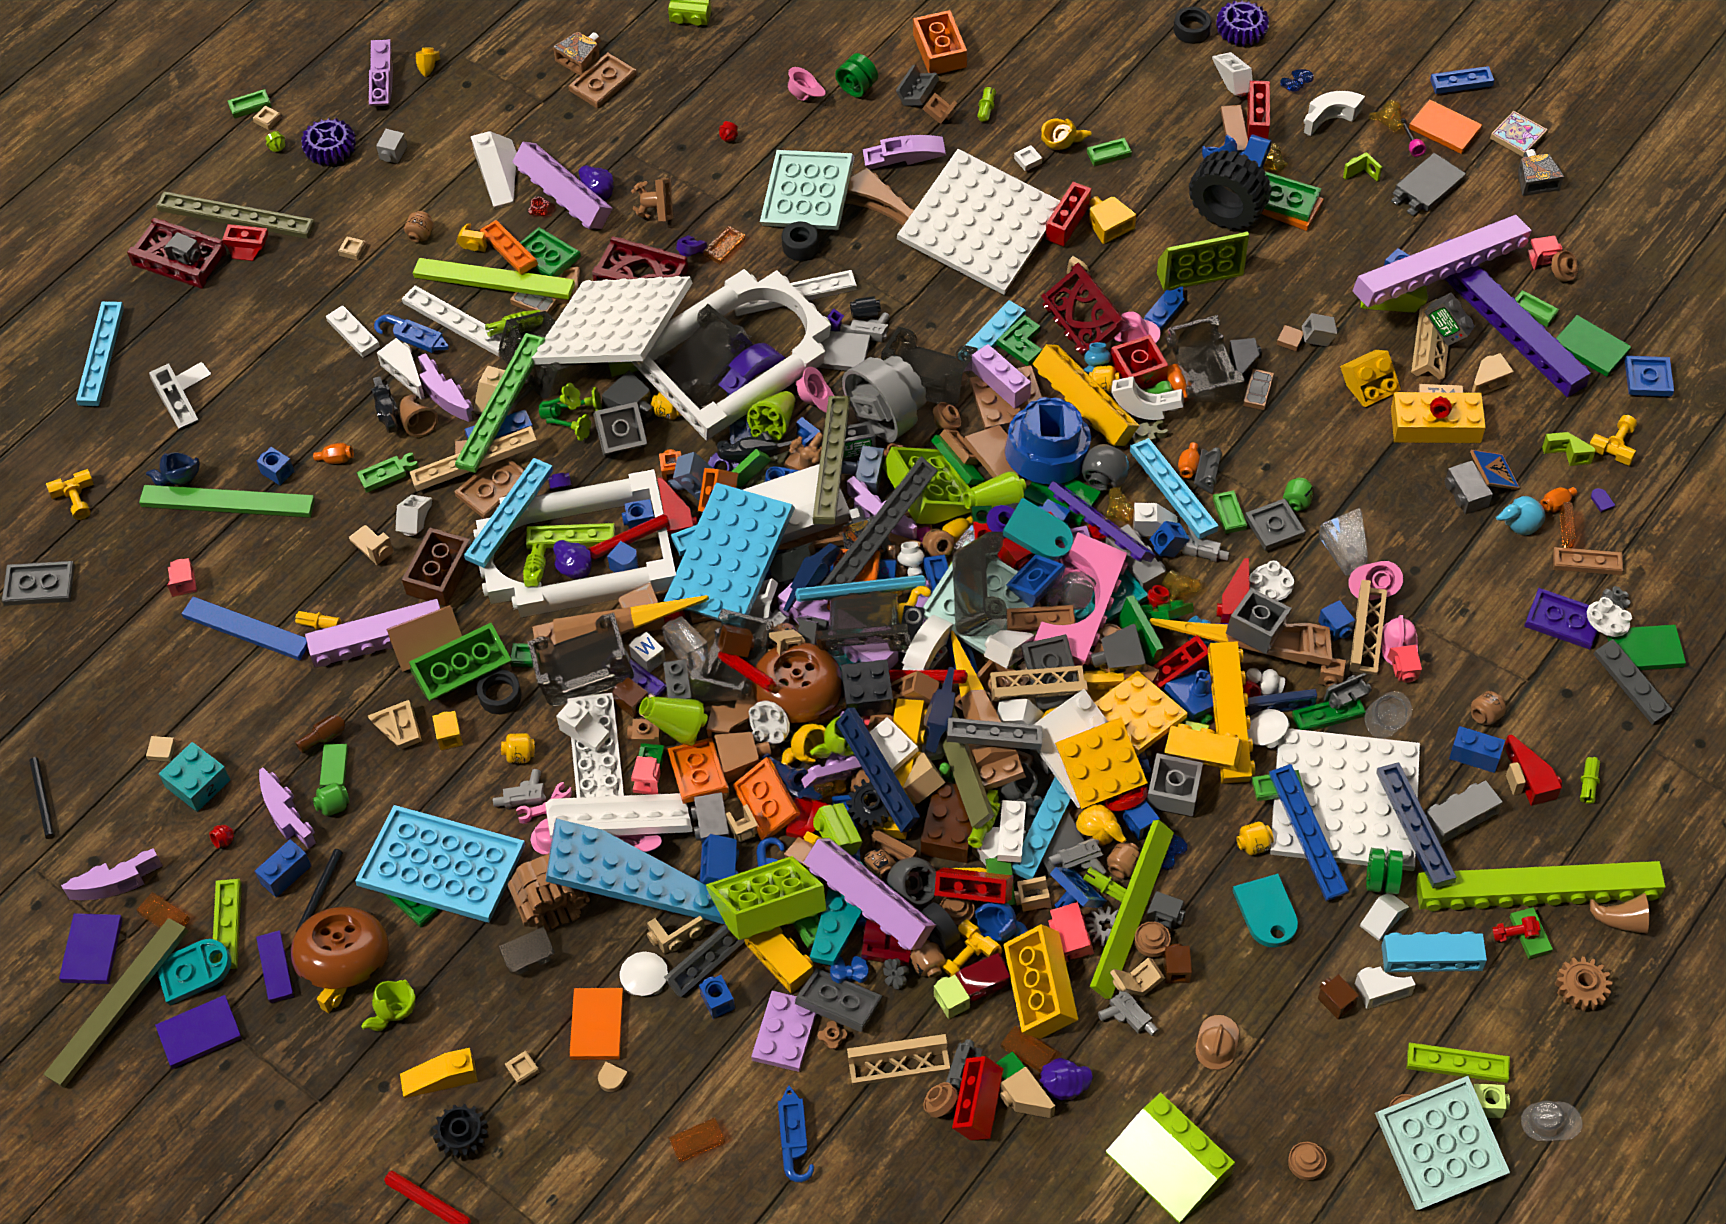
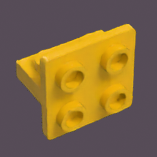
(1101, 682)

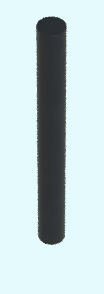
(42, 798)
(321, 886)

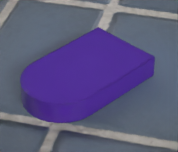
(1602, 500)

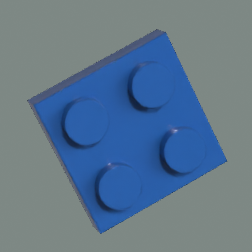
(1649, 376)

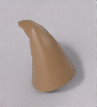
(417, 418)
(1629, 916)

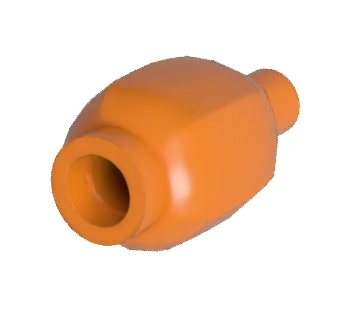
(1176, 379)
(335, 453)
(1189, 461)
(1554, 499)

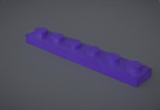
(1106, 526)

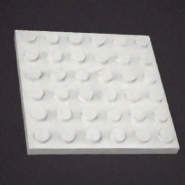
(979, 221)
(612, 320)
(1345, 794)

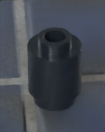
(865, 308)

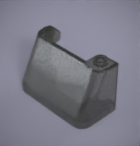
(705, 356)
(1205, 362)
(940, 373)
(544, 378)
(973, 609)
(581, 663)
(719, 681)

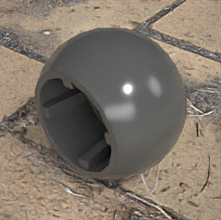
(1105, 467)
(921, 878)

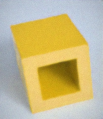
(447, 730)

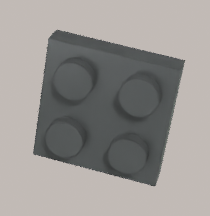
(1275, 524)

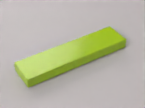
(583, 534)
(227, 918)
(1458, 1062)

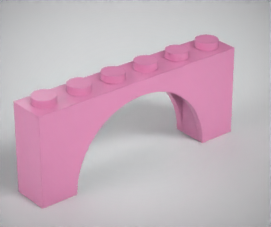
(1104, 565)

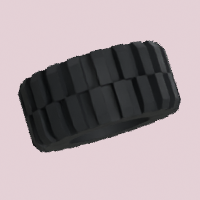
(1239, 175)

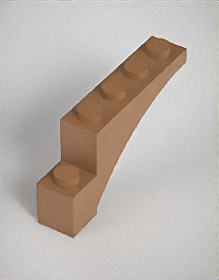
(869, 191)
(730, 720)

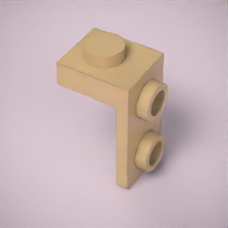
(373, 546)
(675, 940)
(1140, 980)

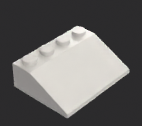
(800, 490)
(1067, 720)

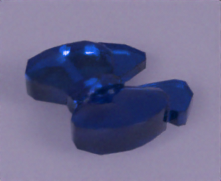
(1300, 77)
(1176, 846)

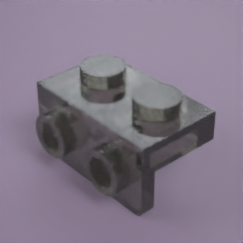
(527, 950)

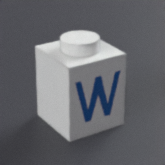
(647, 652)

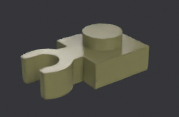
(1151, 432)

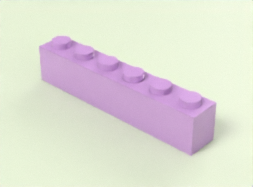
(562, 185)
(819, 609)
(361, 635)
(869, 894)

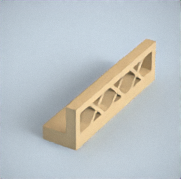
(1426, 350)
(1360, 625)
(1038, 689)
(895, 1051)

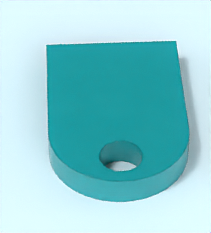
(1038, 531)
(1267, 909)
(193, 970)

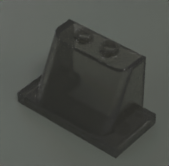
(864, 621)

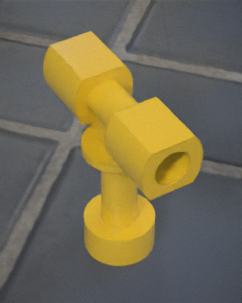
(1615, 444)
(72, 489)
(975, 944)

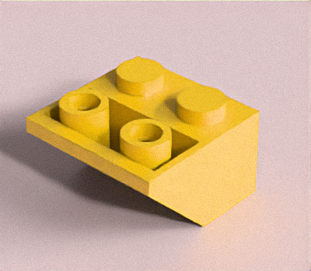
(1371, 377)

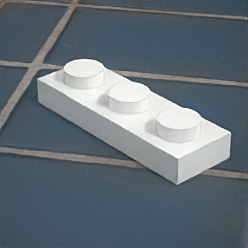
(352, 331)
(1011, 831)

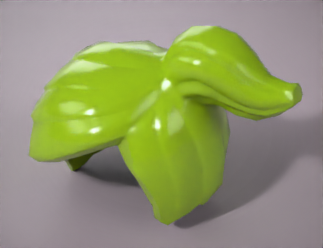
(833, 742)
(391, 1003)

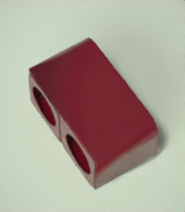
(984, 977)

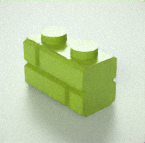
(690, 11)
(837, 825)

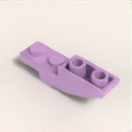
(381, 73)
(904, 148)
(444, 392)
(871, 504)
(283, 809)
(104, 883)

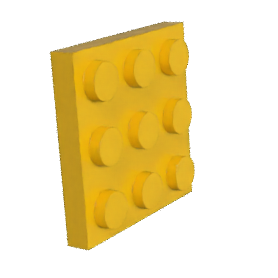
(1143, 708)
(1101, 762)

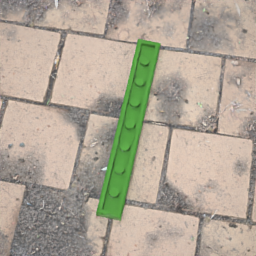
(499, 404)
(227, 501)

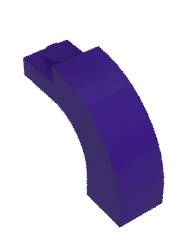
(749, 364)

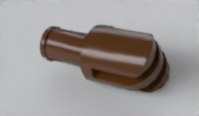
(322, 733)

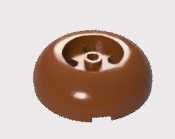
(806, 666)
(355, 944)

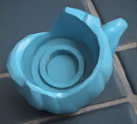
(1523, 515)

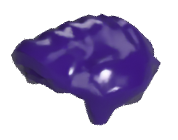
(597, 180)
(572, 559)
(1065, 1079)

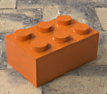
(940, 42)

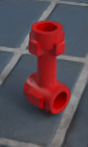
(1530, 928)

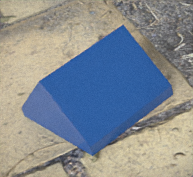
(1036, 579)

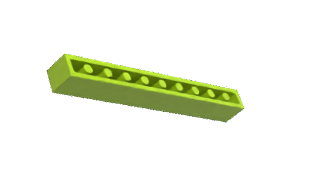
(1543, 885)

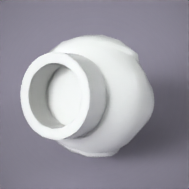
(912, 557)
(1268, 681)

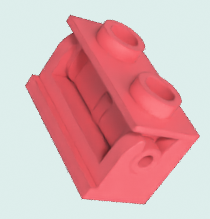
(1072, 931)

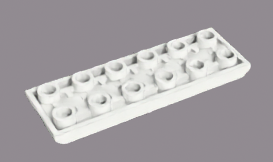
(600, 771)
(623, 813)

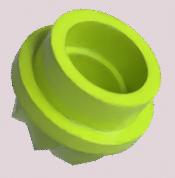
(275, 141)

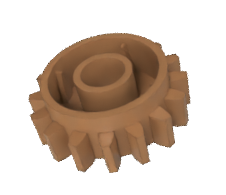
(1577, 994)

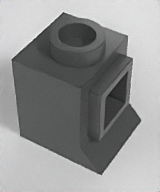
(183, 249)
(809, 626)
(1166, 910)

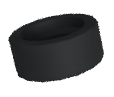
(1192, 35)
(501, 706)
(945, 931)

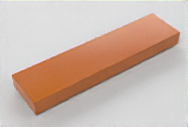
(509, 247)

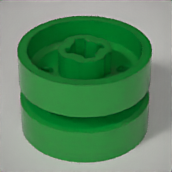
(856, 75)
(1384, 870)

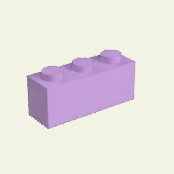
(1001, 376)

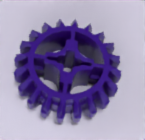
(1242, 28)
(328, 136)

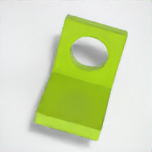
(1362, 163)

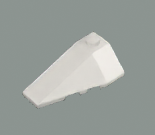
(495, 162)

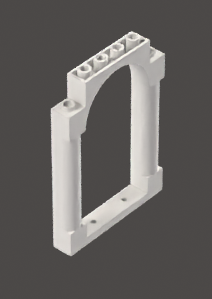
(738, 291)
(590, 590)

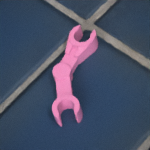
(539, 810)

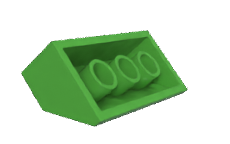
(459, 662)

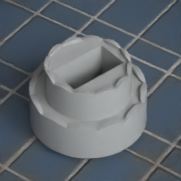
(885, 395)

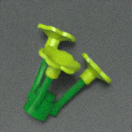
(550, 409)

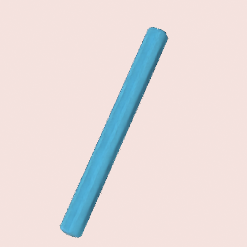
(860, 588)

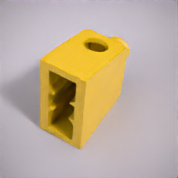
(1110, 218)

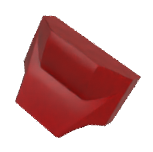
(244, 241)
(804, 821)

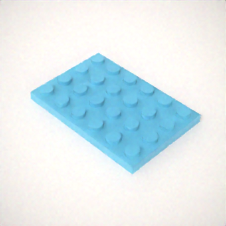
(730, 551)
(440, 863)

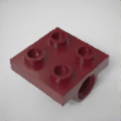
(881, 946)

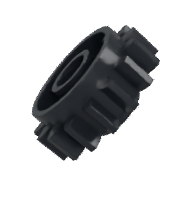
(861, 811)
(463, 1143)

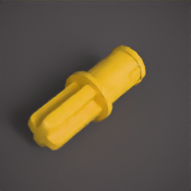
(316, 620)

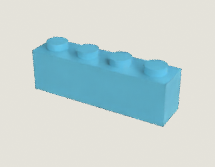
(1433, 952)

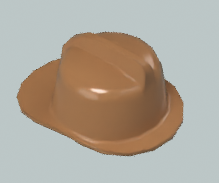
(1217, 1042)

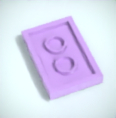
(783, 1033)

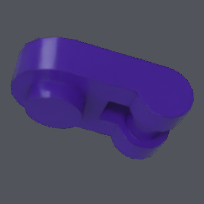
(688, 246)
(559, 480)

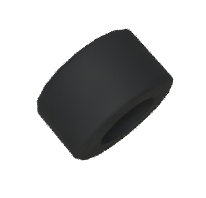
(800, 250)

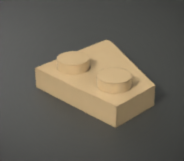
(398, 724)

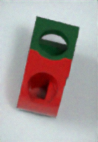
(979, 520)

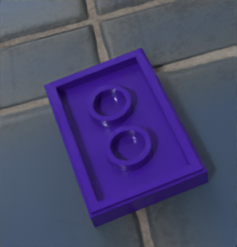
(1561, 618)
(91, 948)
(198, 1031)

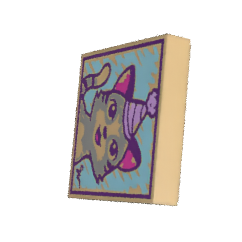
(1518, 133)

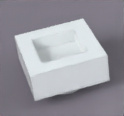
(1028, 158)

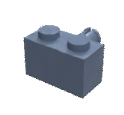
(868, 468)
(689, 474)

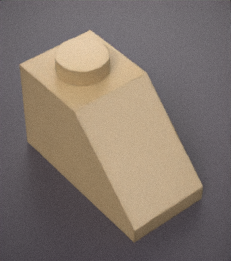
(1492, 374)
(486, 387)
(1026, 1095)

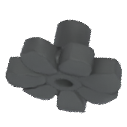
(1617, 596)
(1032, 804)
(895, 973)

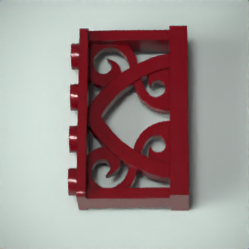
(637, 253)
(153, 262)
(1085, 283)

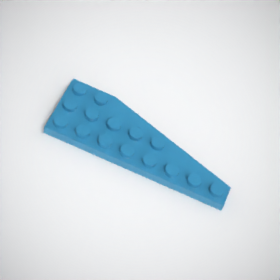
(610, 867)

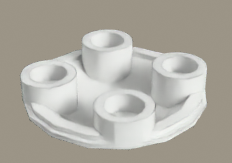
(1272, 580)
(1608, 618)
(769, 722)
(1268, 727)
(643, 974)

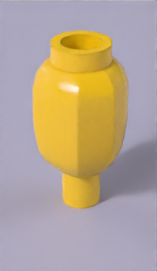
(958, 527)

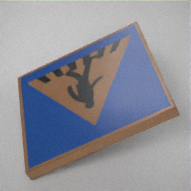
(1494, 469)

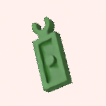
(386, 472)

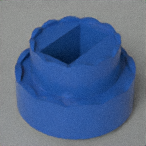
(1047, 441)

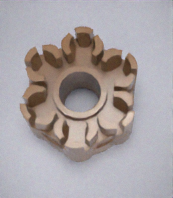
(540, 898)

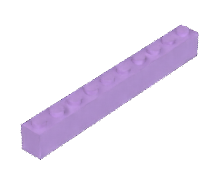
(1441, 261)

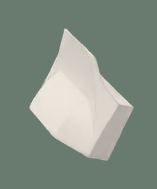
(764, 599)

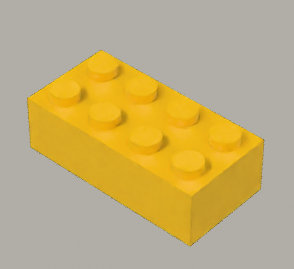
(1416, 424)
(1040, 981)

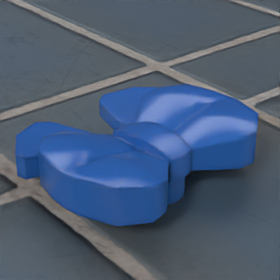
(857, 970)

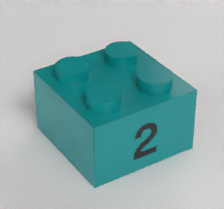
(194, 776)

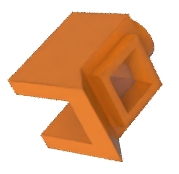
(668, 462)

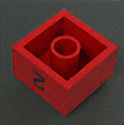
(1140, 359)

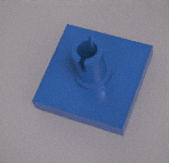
(1192, 693)
(1076, 889)

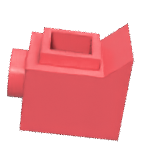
(1543, 250)
(181, 577)
(1405, 663)
(646, 775)

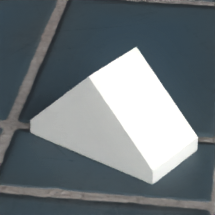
(1018, 711)
(1383, 915)

